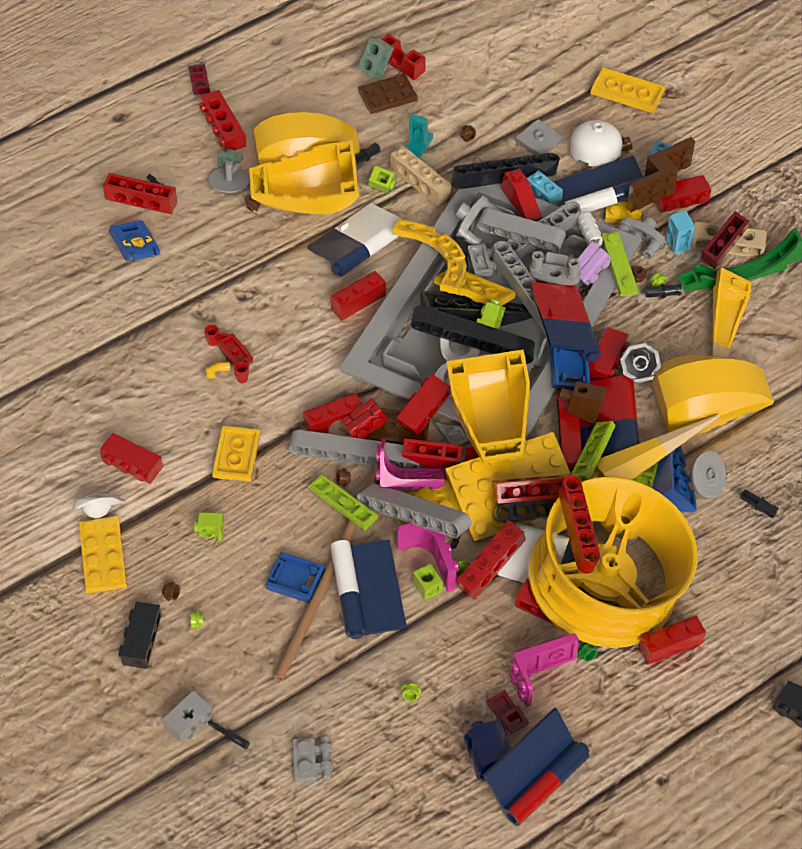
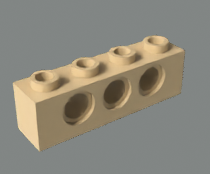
(420, 176)
(750, 244)

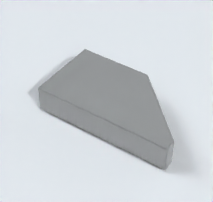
(452, 434)

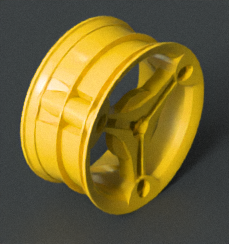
(628, 512)

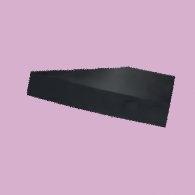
(471, 310)

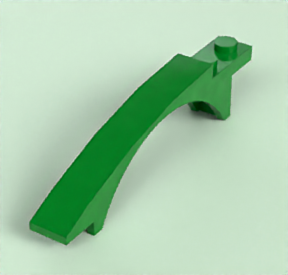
(774, 261)

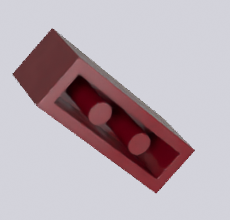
(724, 240)

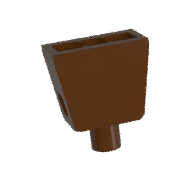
(584, 400)

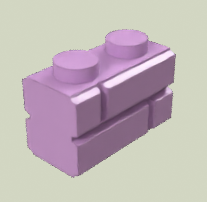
(592, 261)

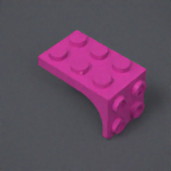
(413, 478)
(415, 536)
(539, 658)

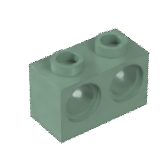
(378, 59)

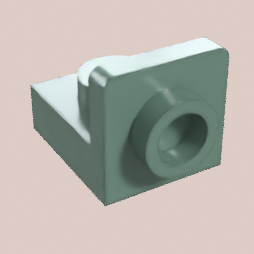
(229, 155)

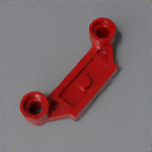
(232, 349)

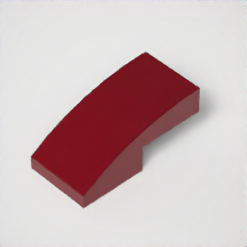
(199, 79)
(505, 710)

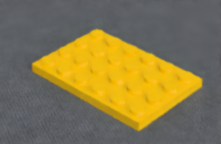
(473, 482)

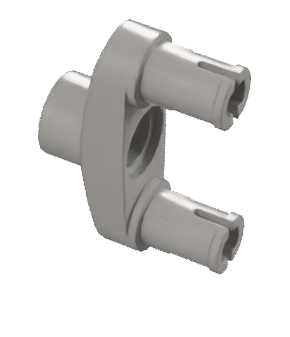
(467, 215)
(646, 231)
(553, 273)

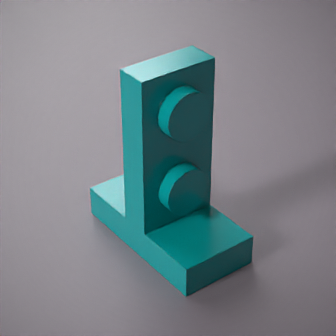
(418, 135)

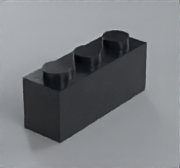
(140, 635)

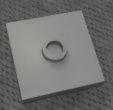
(539, 138)

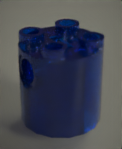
(486, 745)

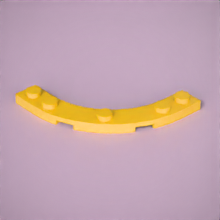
(444, 245)

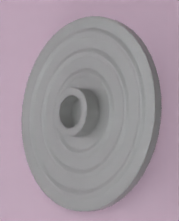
(229, 179)
(708, 474)

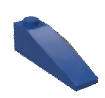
(673, 481)

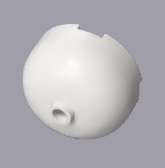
(596, 143)

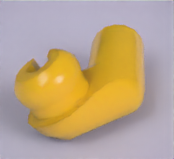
(216, 367)

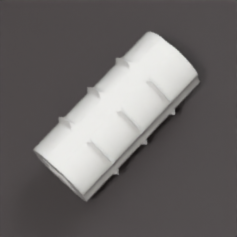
(589, 228)

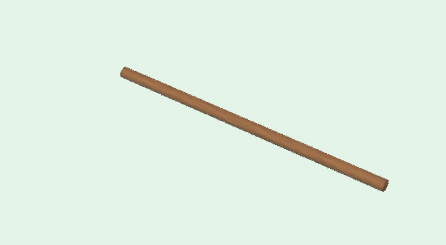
(315, 600)

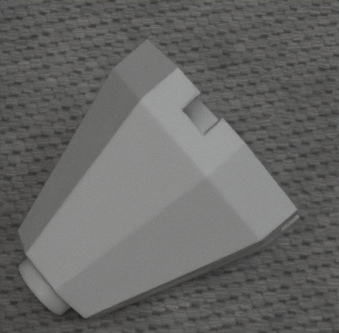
(639, 369)

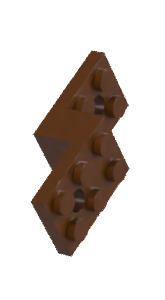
(660, 174)

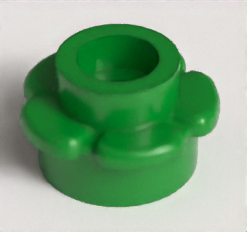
(587, 652)

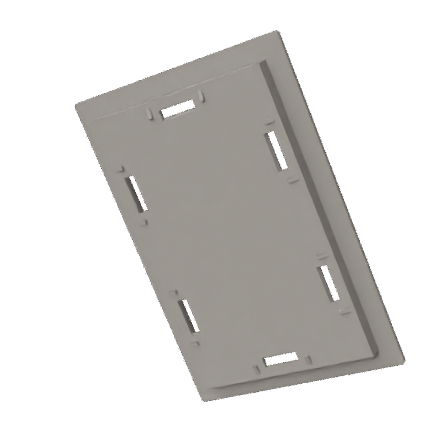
(404, 363)

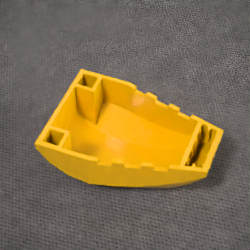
(298, 131)
(310, 181)
(707, 386)
(492, 403)

